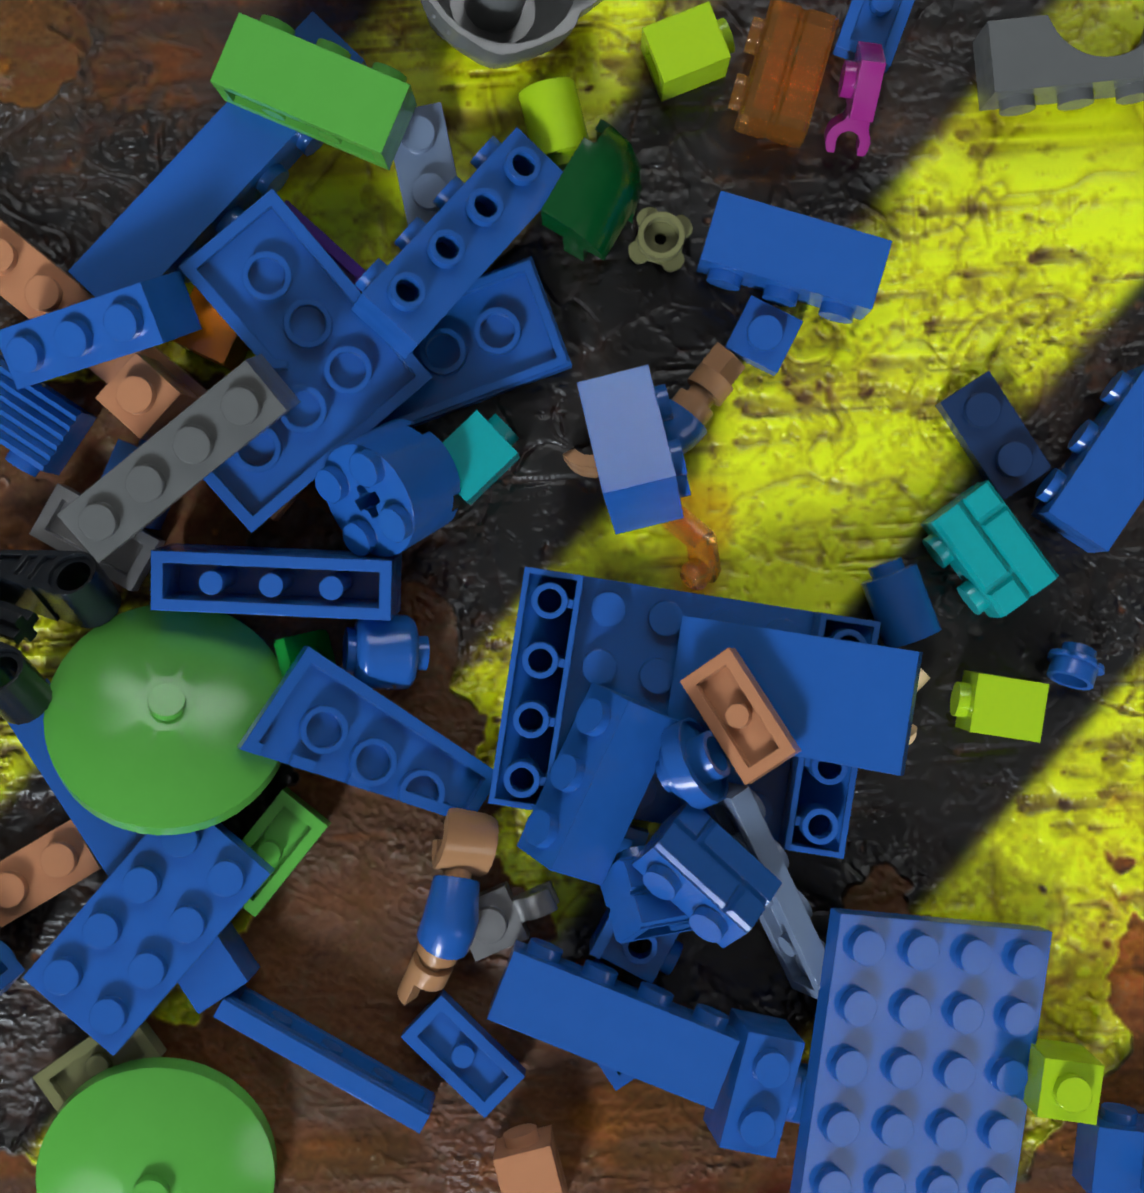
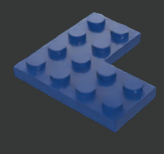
(296, 311)

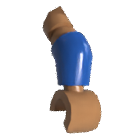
(690, 408)
(452, 901)

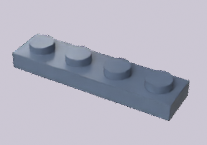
(789, 912)

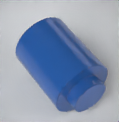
(900, 603)

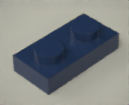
(993, 435)

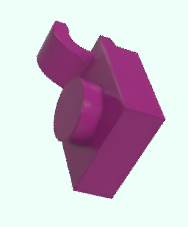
(861, 86)

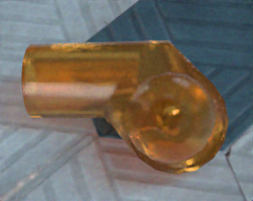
(702, 550)

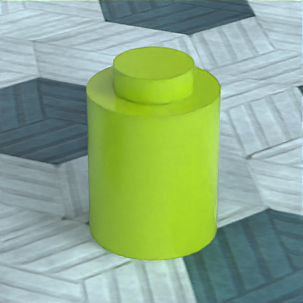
(554, 118)

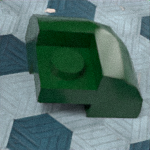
(595, 194)

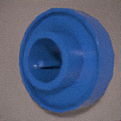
(693, 764)

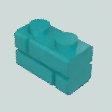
(987, 551)

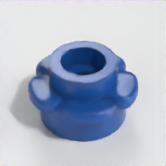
(1074, 666)

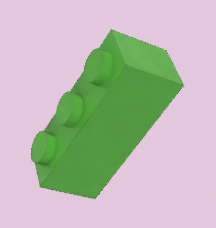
(315, 89)

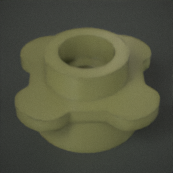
(656, 223)

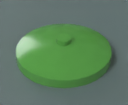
(154, 719)
(158, 1131)

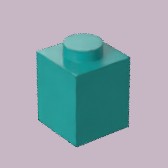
(481, 453)

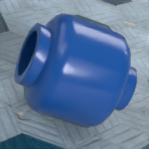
(385, 652)

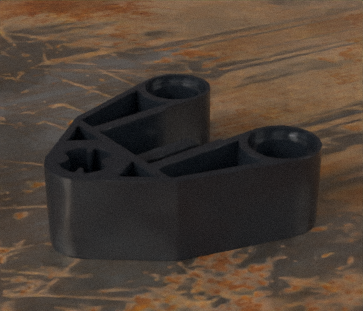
(55, 586)

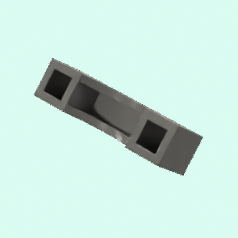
(1030, 65)
(179, 457)

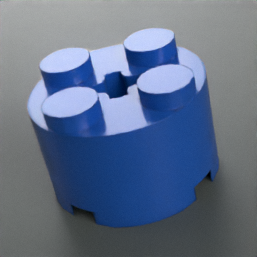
(389, 488)

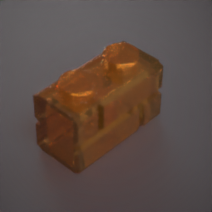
(785, 72)

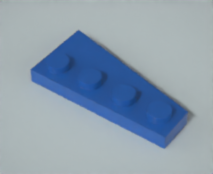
(355, 735)

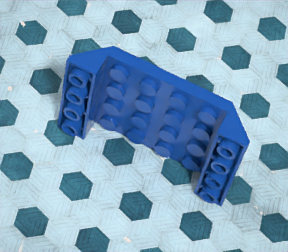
(627, 640)

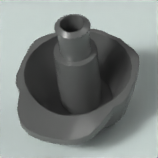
(504, 30)

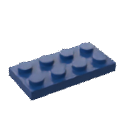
(146, 929)

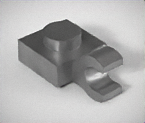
(504, 916)

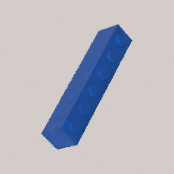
(200, 191)

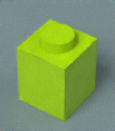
(687, 50)
(999, 705)
(1063, 1082)

